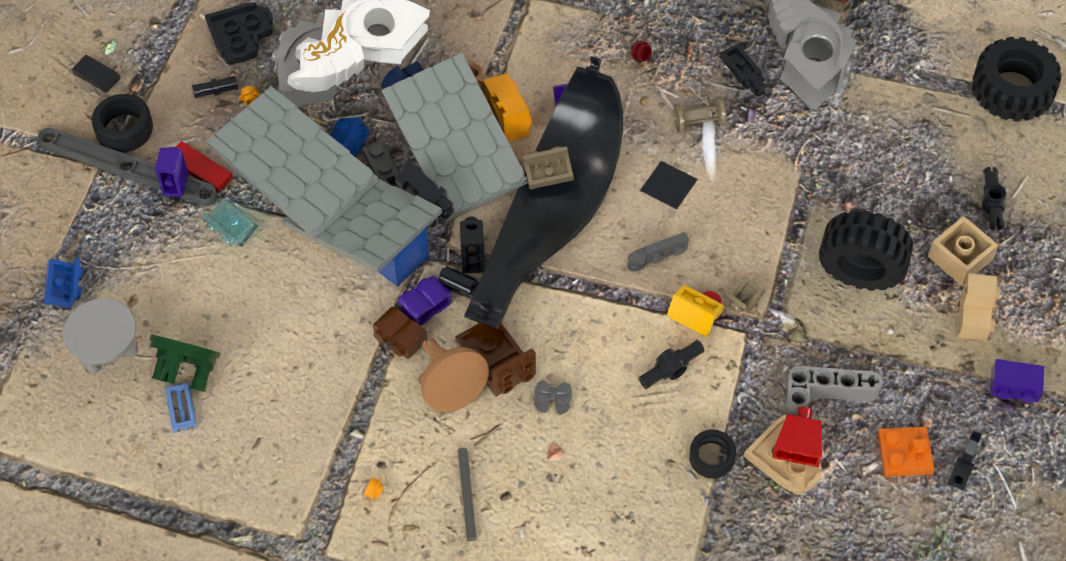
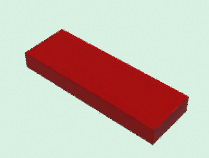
(204, 168)

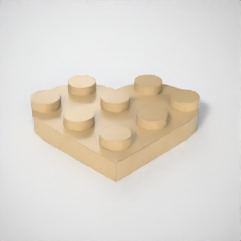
(787, 474)

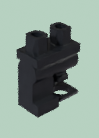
(425, 189)

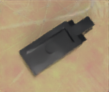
(743, 69)

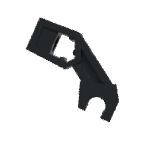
(964, 466)

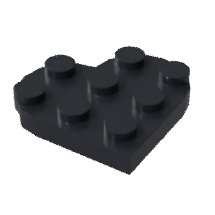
(238, 31)

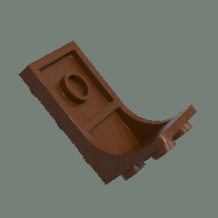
(505, 359)

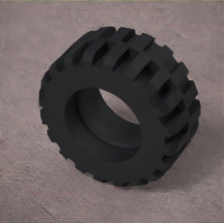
(1022, 58)
(866, 250)

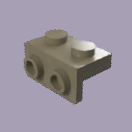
(548, 167)

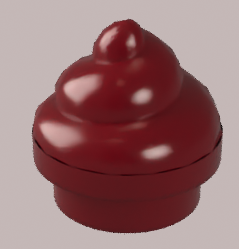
(641, 51)

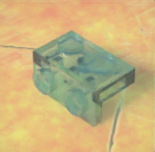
(231, 223)

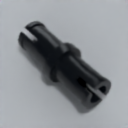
(215, 87)

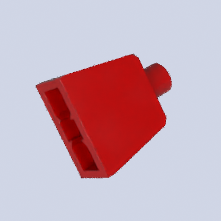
(800, 439)

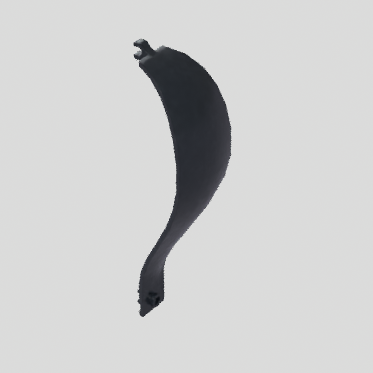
(550, 216)

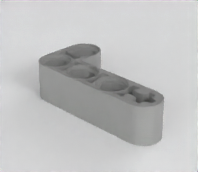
(833, 388)

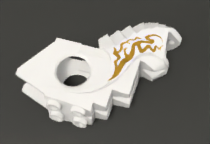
(348, 42)

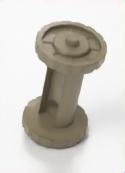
(699, 114)

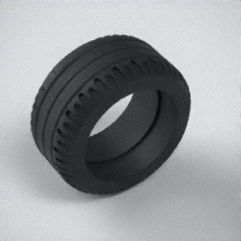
(117, 106)

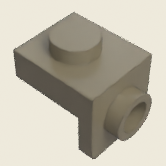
(746, 295)

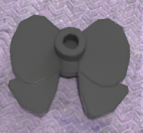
(561, 395)

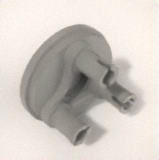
(100, 333)

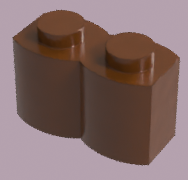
(399, 332)

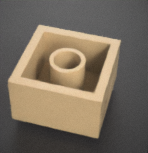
(962, 250)

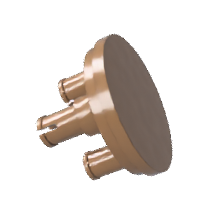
(452, 377)

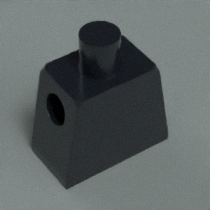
(472, 235)

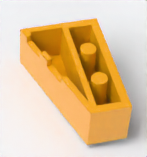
(508, 106)

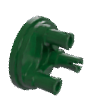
(172, 353)

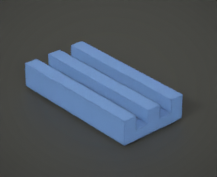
(183, 424)

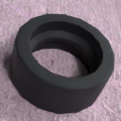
(720, 438)

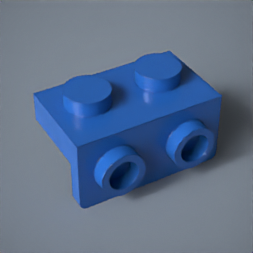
(351, 134)
(62, 283)

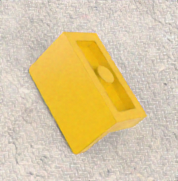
(694, 310)

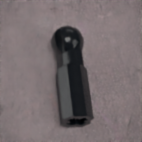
(458, 282)

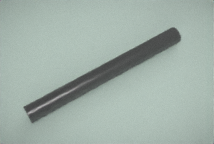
(467, 494)

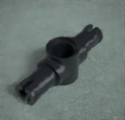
(995, 206)
(671, 364)

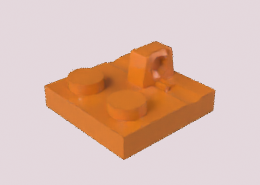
(905, 451)

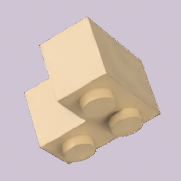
(977, 305)

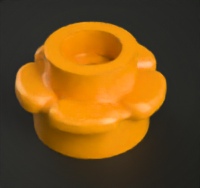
(249, 94)
(374, 488)

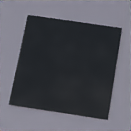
(668, 185)

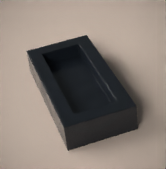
(96, 73)

